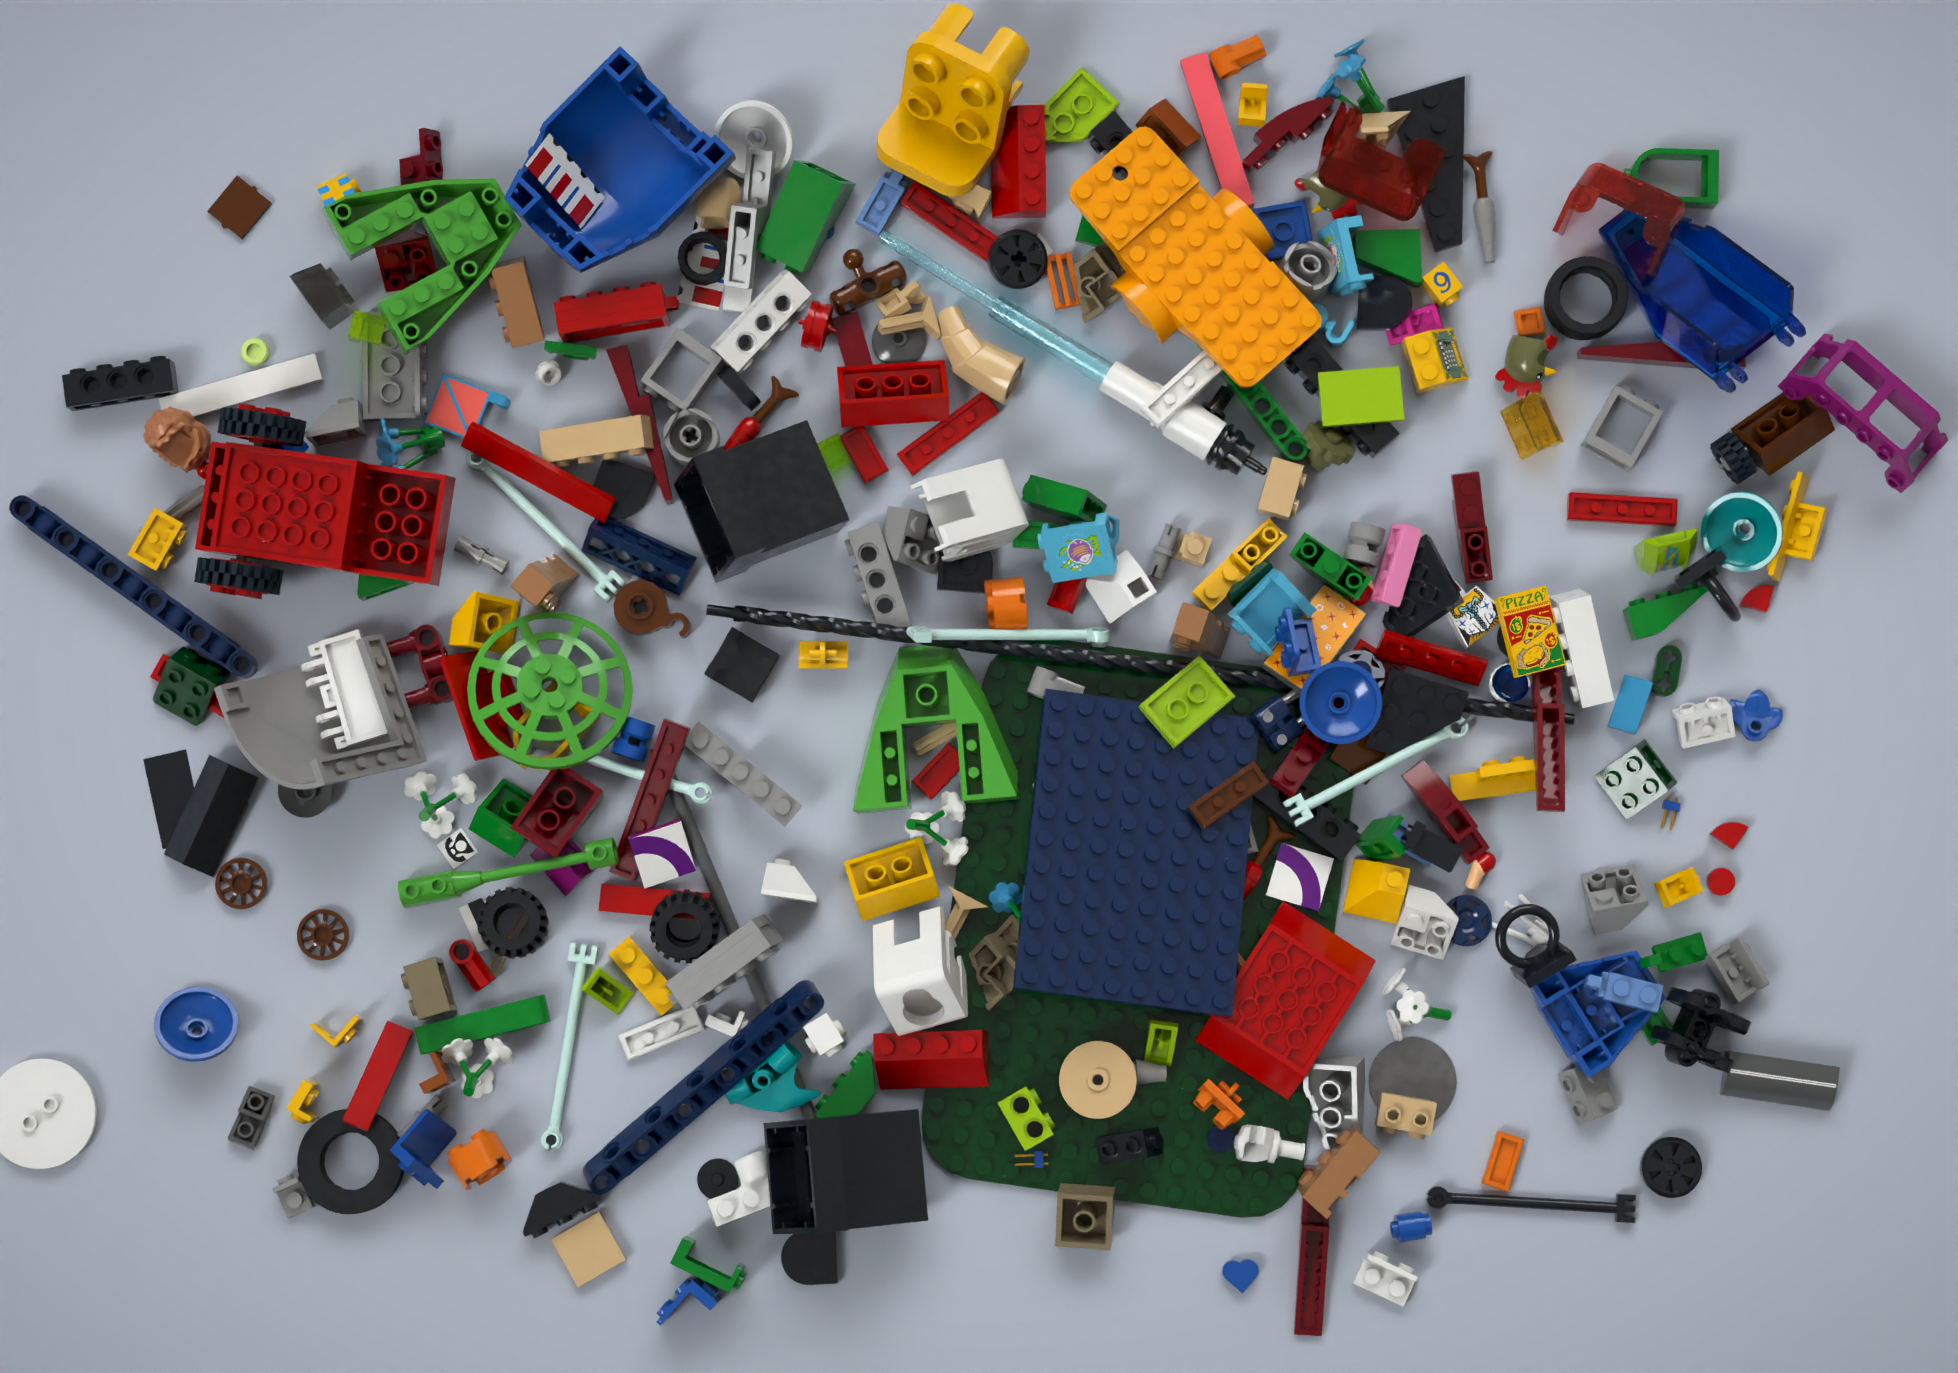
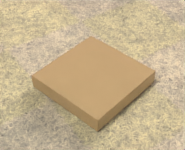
(588, 1249)

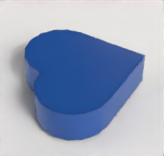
(1241, 1273)

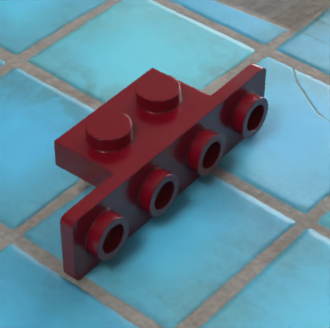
(426, 165)

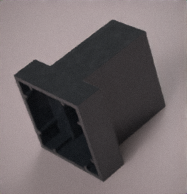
(760, 499)
(845, 1172)

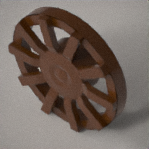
(241, 883)
(322, 934)

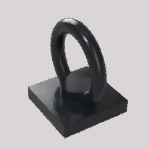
(1703, 573)
(1540, 961)

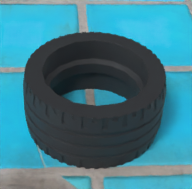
(1596, 267)

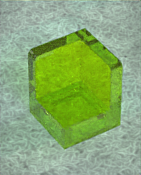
(366, 328)
(834, 452)

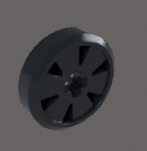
(1008, 245)
(1661, 1181)

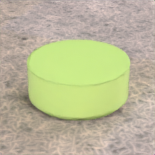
(255, 352)

